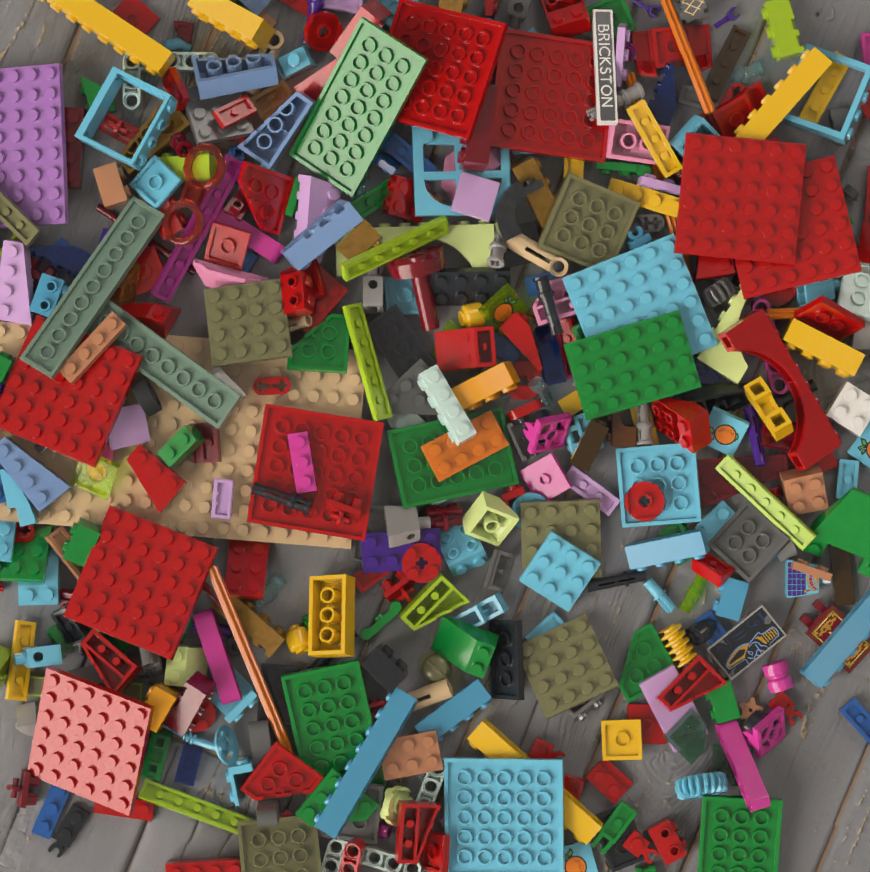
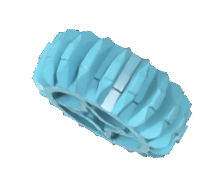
(701, 784)

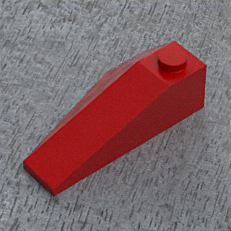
(156, 316)

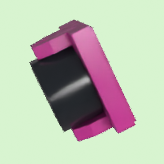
(546, 429)
(764, 727)

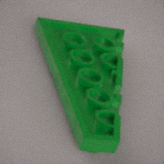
(28, 559)

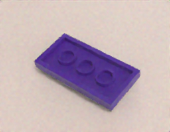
(381, 558)

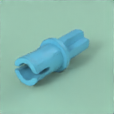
(659, 595)

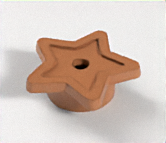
(745, 708)

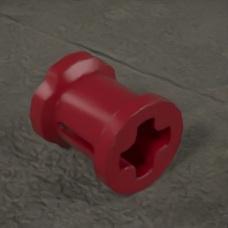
(175, 144)

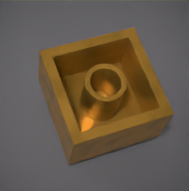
(360, 240)

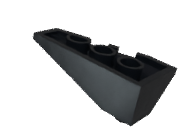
(719, 395)

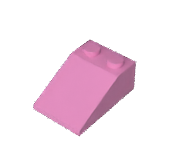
(626, 143)

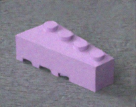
(314, 199)
(16, 283)

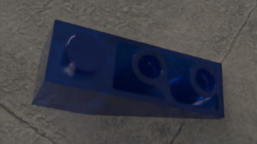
(666, 98)
(69, 257)
(550, 356)

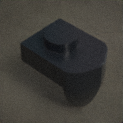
(701, 631)

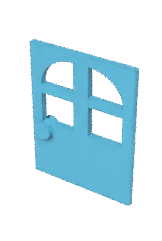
(424, 203)

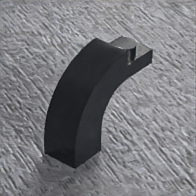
(505, 208)

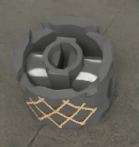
(693, 10)

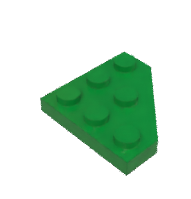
(323, 348)
(644, 658)
(316, 800)

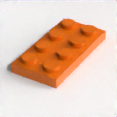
(448, 458)

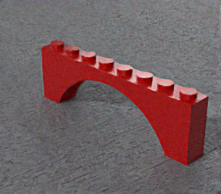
(813, 433)

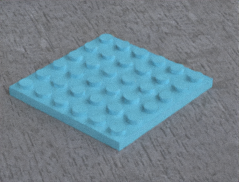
(637, 288)
(504, 814)

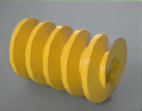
(678, 644)

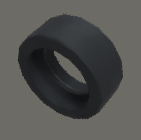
(146, 396)

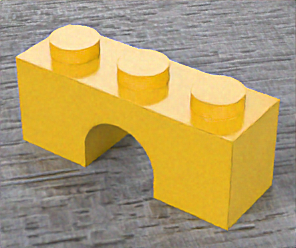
(766, 407)

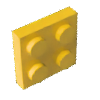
(622, 739)

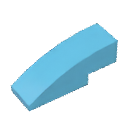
(16, 498)
(483, 610)

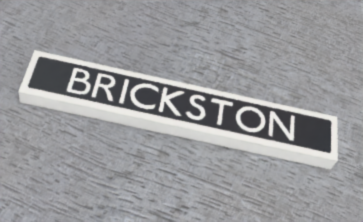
(604, 67)

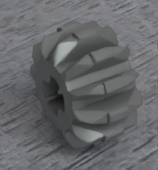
(718, 292)

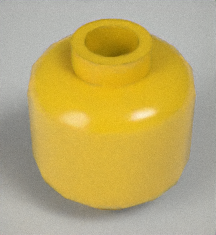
(471, 316)
(297, 639)

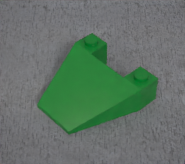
(845, 527)

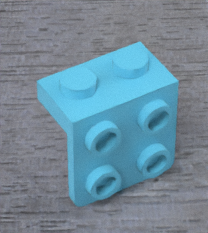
(461, 550)
(234, 710)
(241, 765)

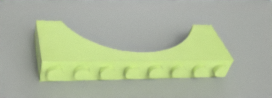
(466, 238)
(717, 358)

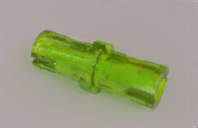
(692, 594)

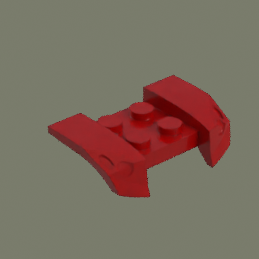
(659, 47)
(735, 111)

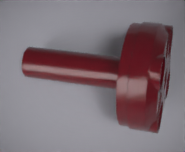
(417, 267)

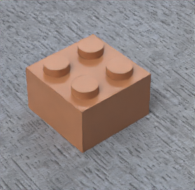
(112, 185)
(804, 490)

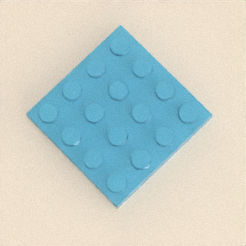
(672, 470)

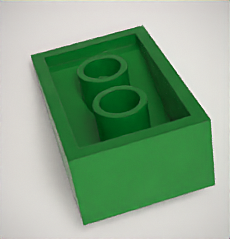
(465, 645)

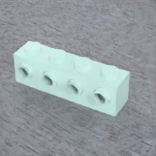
(446, 404)

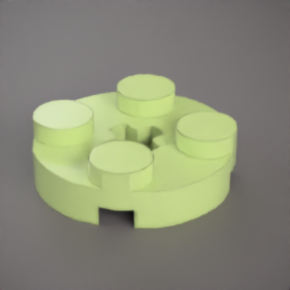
(392, 796)

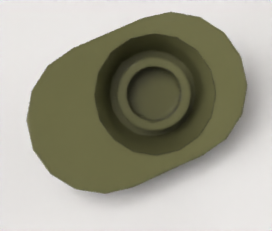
(436, 668)

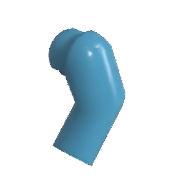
(177, 43)

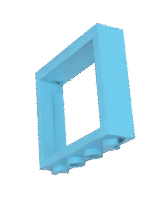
(101, 105)
(854, 112)

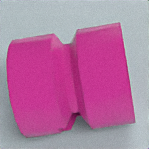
(778, 676)

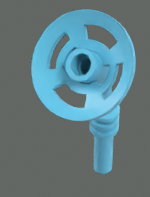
(220, 745)

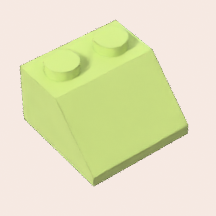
(489, 519)
(185, 663)

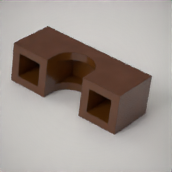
(620, 434)

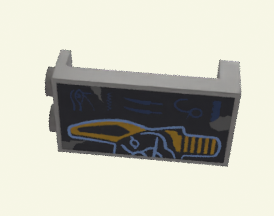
(745, 642)

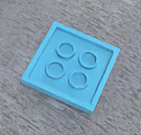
(559, 571)

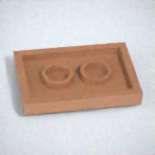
(413, 755)

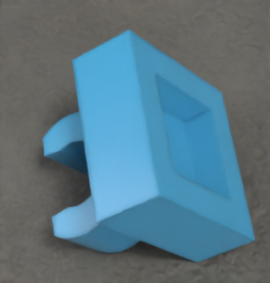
(639, 239)

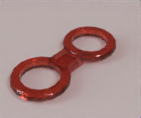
(193, 194)

